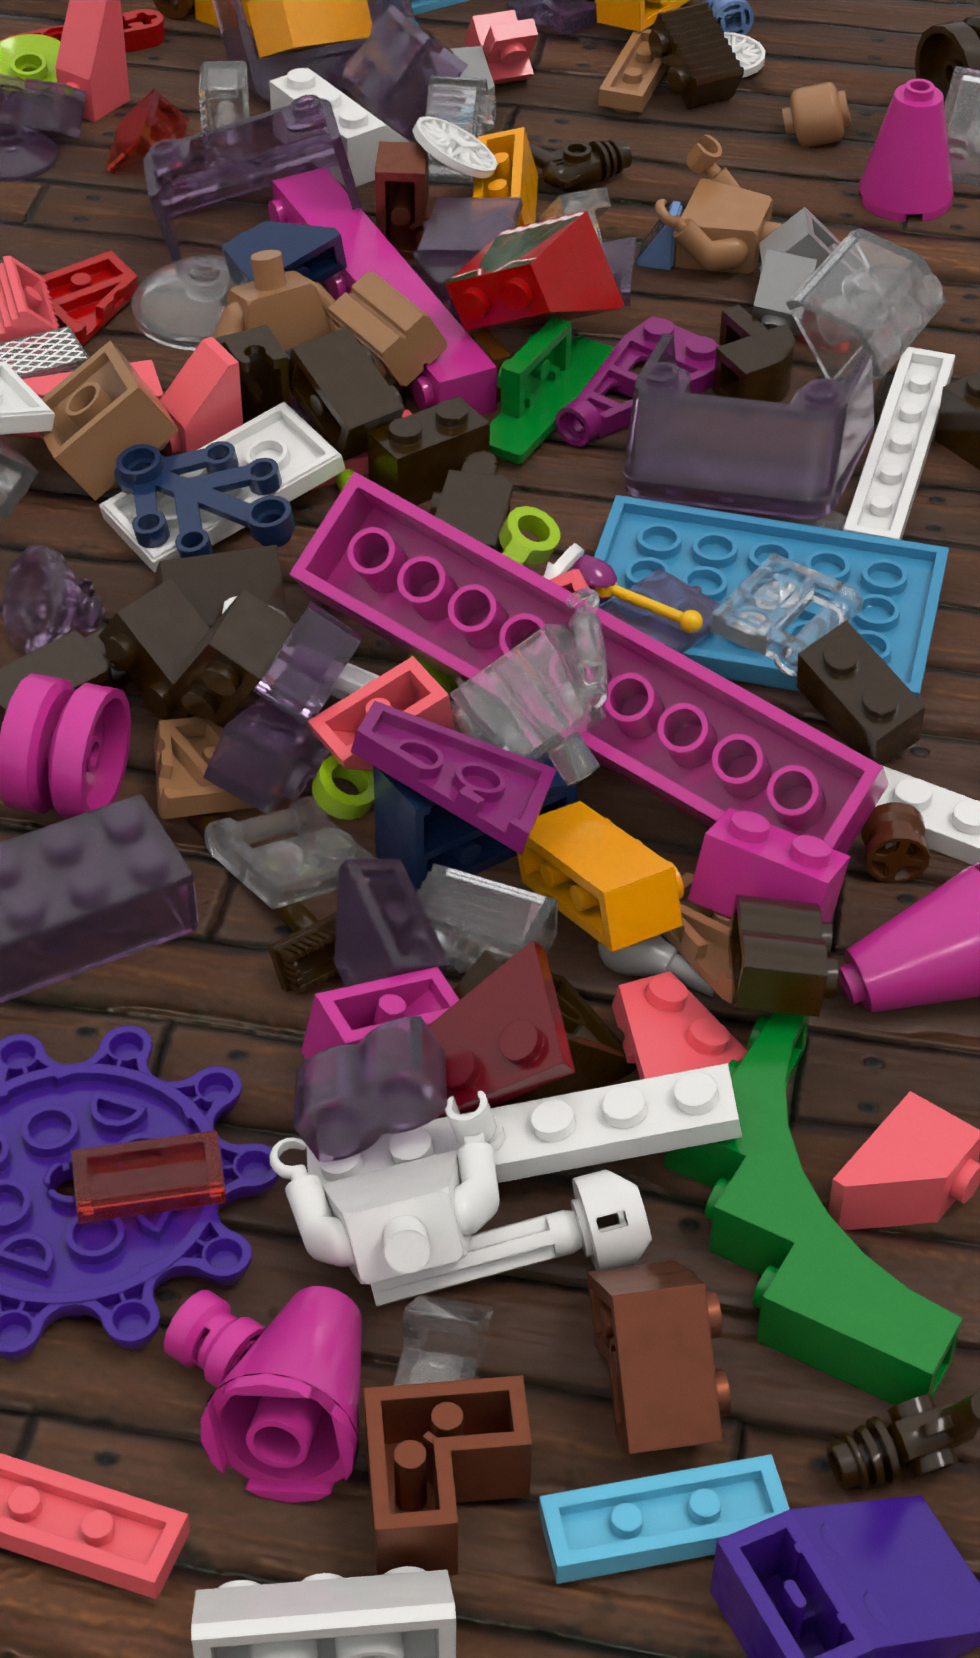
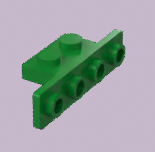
(538, 384)

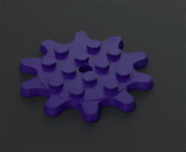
(112, 1265)

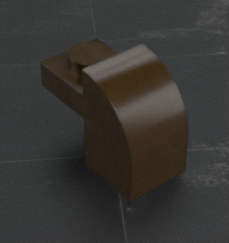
(752, 359)

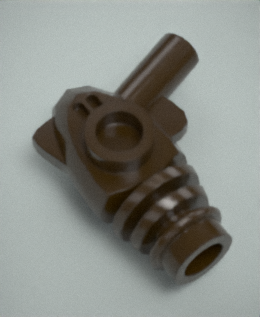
(582, 163)
(917, 1437)

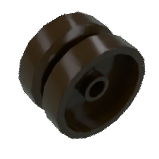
(944, 48)

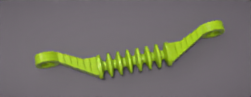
(515, 547)

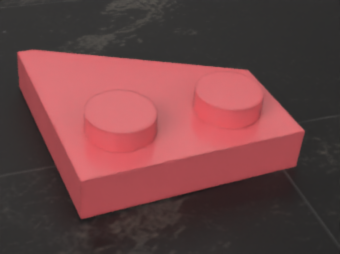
(670, 1028)

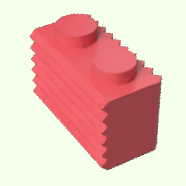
(23, 302)

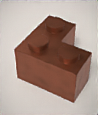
(404, 194)
(657, 1339)
(436, 1450)

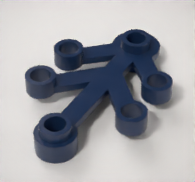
(145, 471)

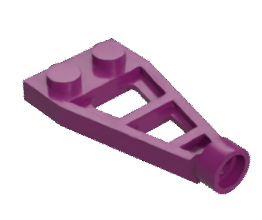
(605, 415)

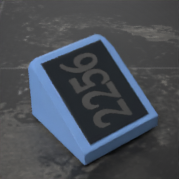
(659, 244)

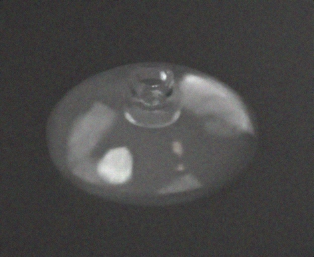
(182, 301)

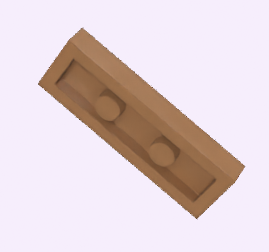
(632, 76)

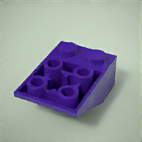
(848, 1584)

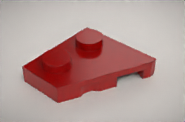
(90, 293)

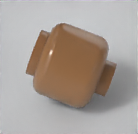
(817, 114)

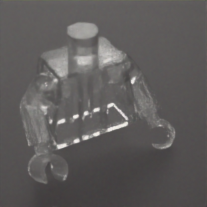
(542, 693)

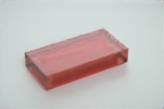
(148, 1176)

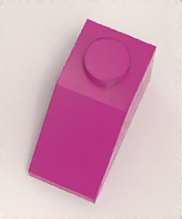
(353, 1011)

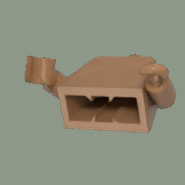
(721, 219)
(282, 300)

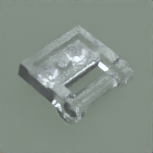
(773, 599)
(285, 868)

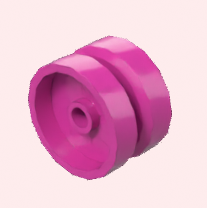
(63, 746)

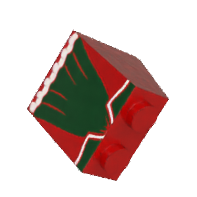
(536, 275)

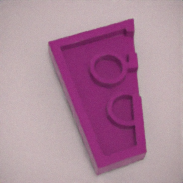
(458, 772)

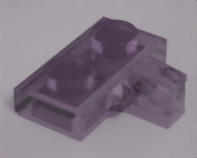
(563, 15)

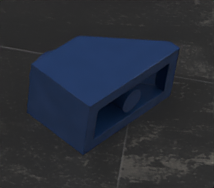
(306, 249)

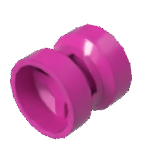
(210, 1336)

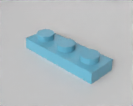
(656, 1517)

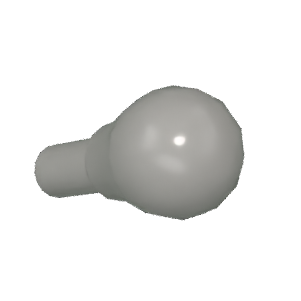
(653, 958)

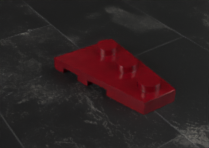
(505, 1034)

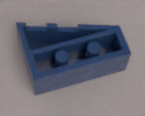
(426, 833)

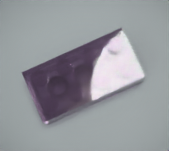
(89, 895)

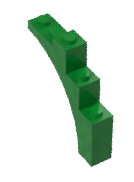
(816, 1286)

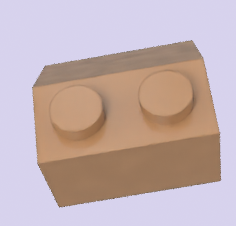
(100, 415)

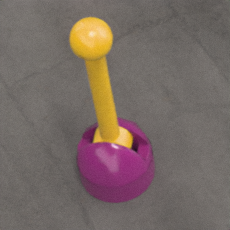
(603, 580)

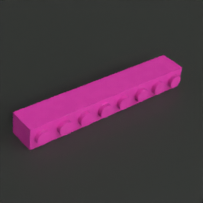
(321, 201)

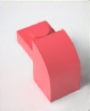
(504, 43)

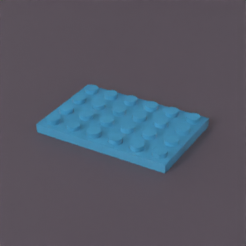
(722, 549)

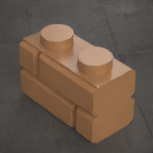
(390, 327)

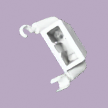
(400, 1214)

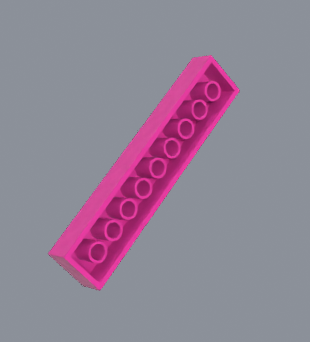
(666, 716)

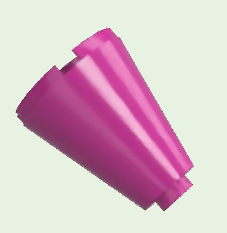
(910, 157)
(921, 953)
(292, 1401)

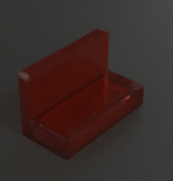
(143, 126)

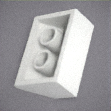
(357, 126)
(329, 1617)

